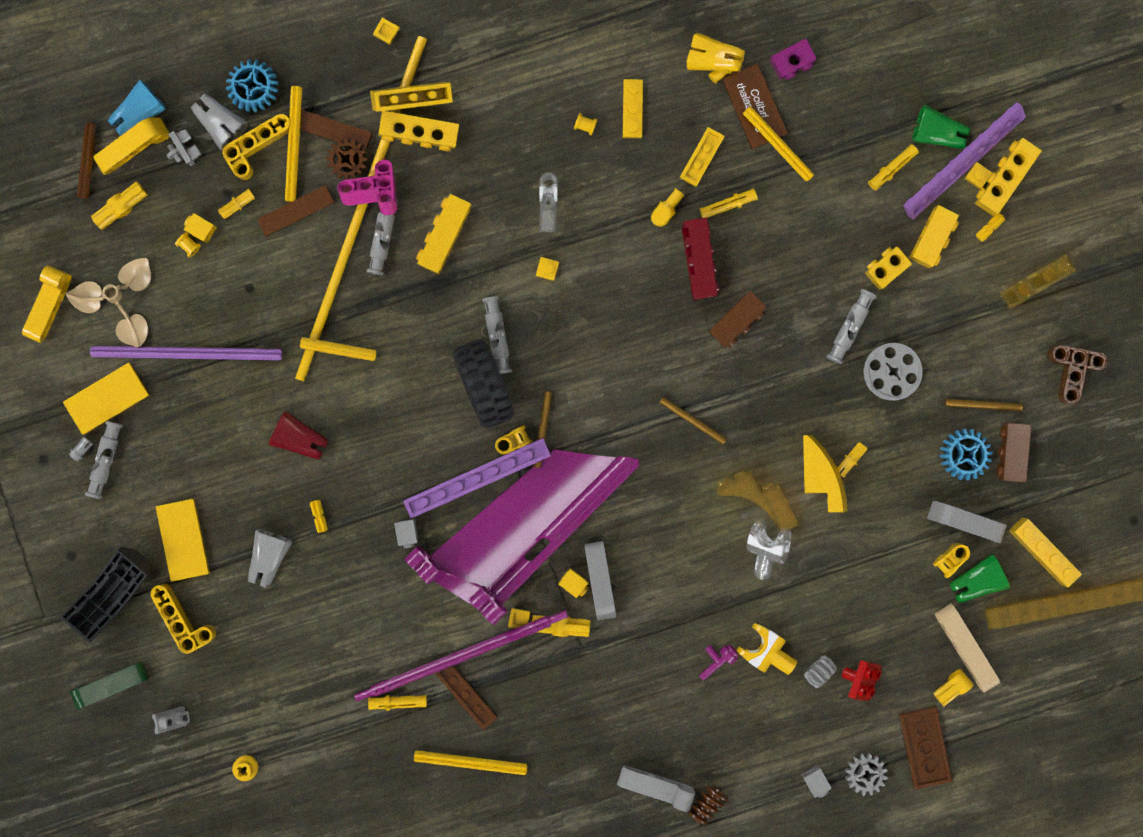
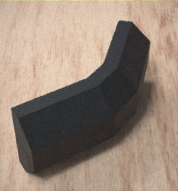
(107, 593)

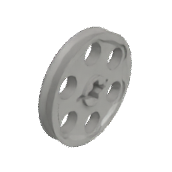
(902, 371)

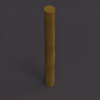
(983, 405)
(544, 420)
(692, 420)

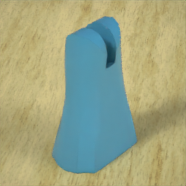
(137, 106)

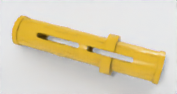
(886, 173)
(736, 200)
(397, 702)

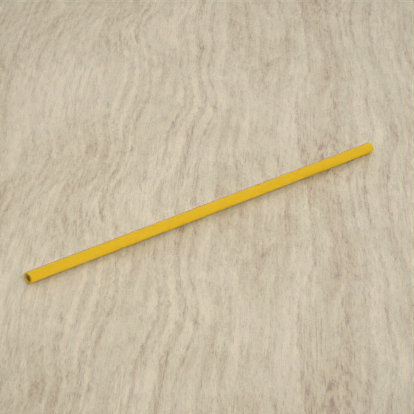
(355, 224)

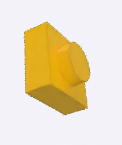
(386, 31)
(978, 175)
(547, 269)
(518, 617)

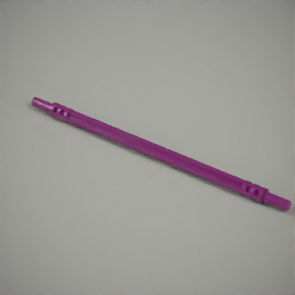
(461, 655)

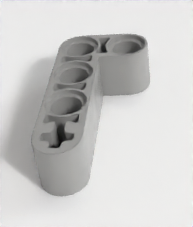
(966, 521)
(600, 580)
(658, 787)

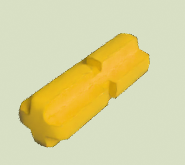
(988, 229)
(317, 511)

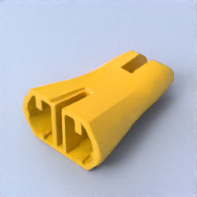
(713, 55)

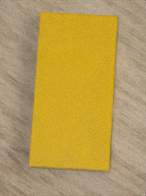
(106, 398)
(182, 540)

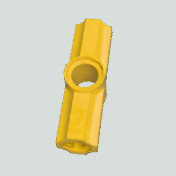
(119, 205)
(567, 627)

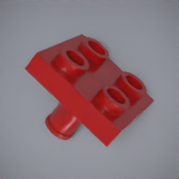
(863, 680)

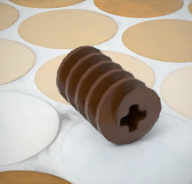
(708, 804)

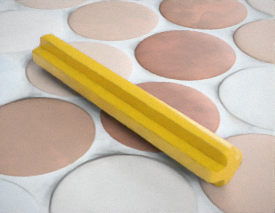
(338, 349)

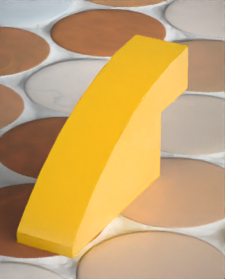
(822, 475)

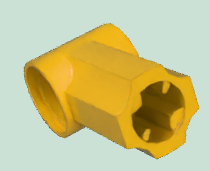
(957, 684)

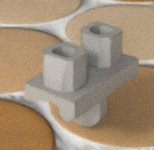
(179, 140)
(170, 719)

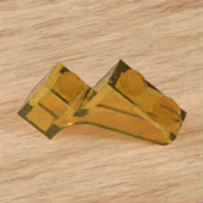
(1037, 281)

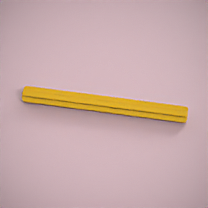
(293, 143)
(470, 762)

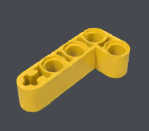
(131, 143)
(259, 143)
(47, 303)
(179, 616)

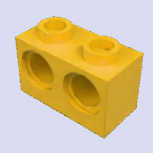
(890, 271)

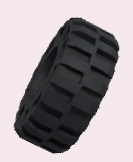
(483, 383)

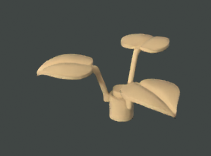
(88, 295)

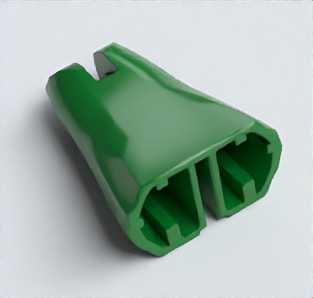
(939, 129)
(981, 580)

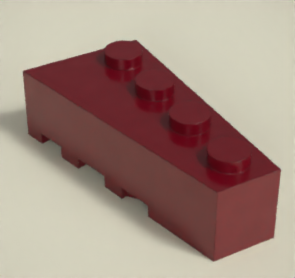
(699, 258)

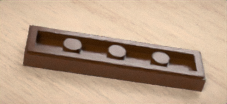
(332, 129)
(295, 211)
(467, 696)

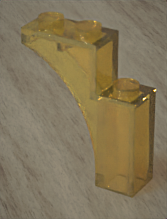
(769, 498)

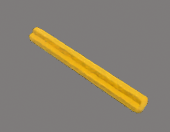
(778, 143)

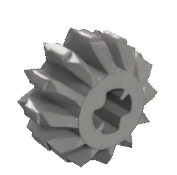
(820, 671)

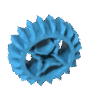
(244, 83)
(971, 460)

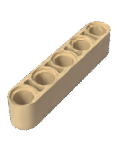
(967, 648)

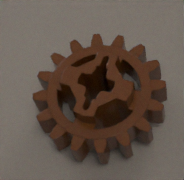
(337, 150)

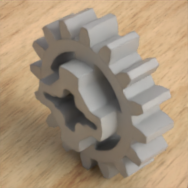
(874, 772)

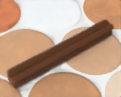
(86, 160)

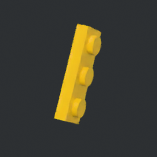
(632, 108)
(702, 157)

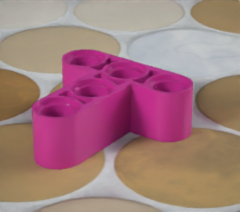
(371, 189)

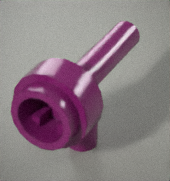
(728, 654)

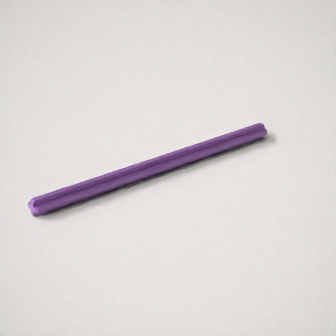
(186, 352)

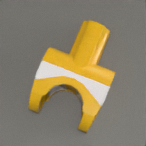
(769, 652)

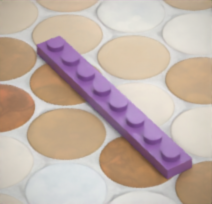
(964, 161)
(477, 478)

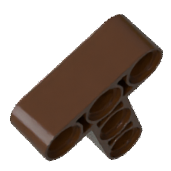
(1079, 369)

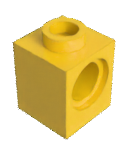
(199, 228)
(574, 583)

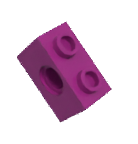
(801, 51)

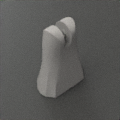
(219, 121)
(267, 556)

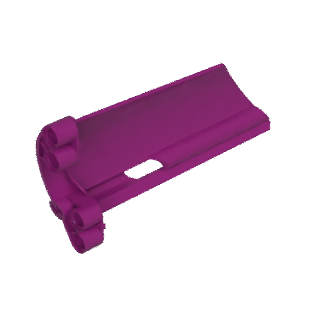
(486, 556)

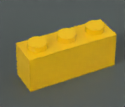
(934, 237)

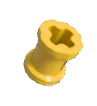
(585, 124)
(188, 245)

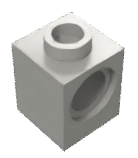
(406, 533)
(816, 782)

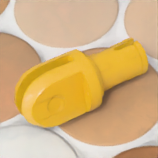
(665, 209)

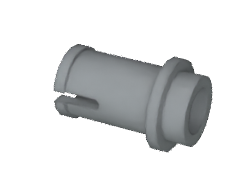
(80, 449)

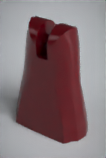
(296, 437)

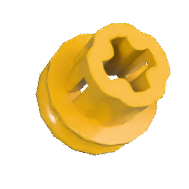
(250, 763)

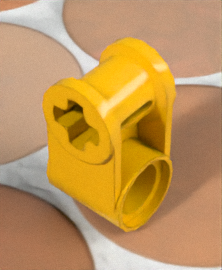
(514, 440)
(951, 560)

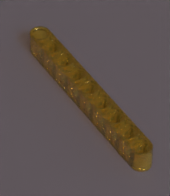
(1064, 604)

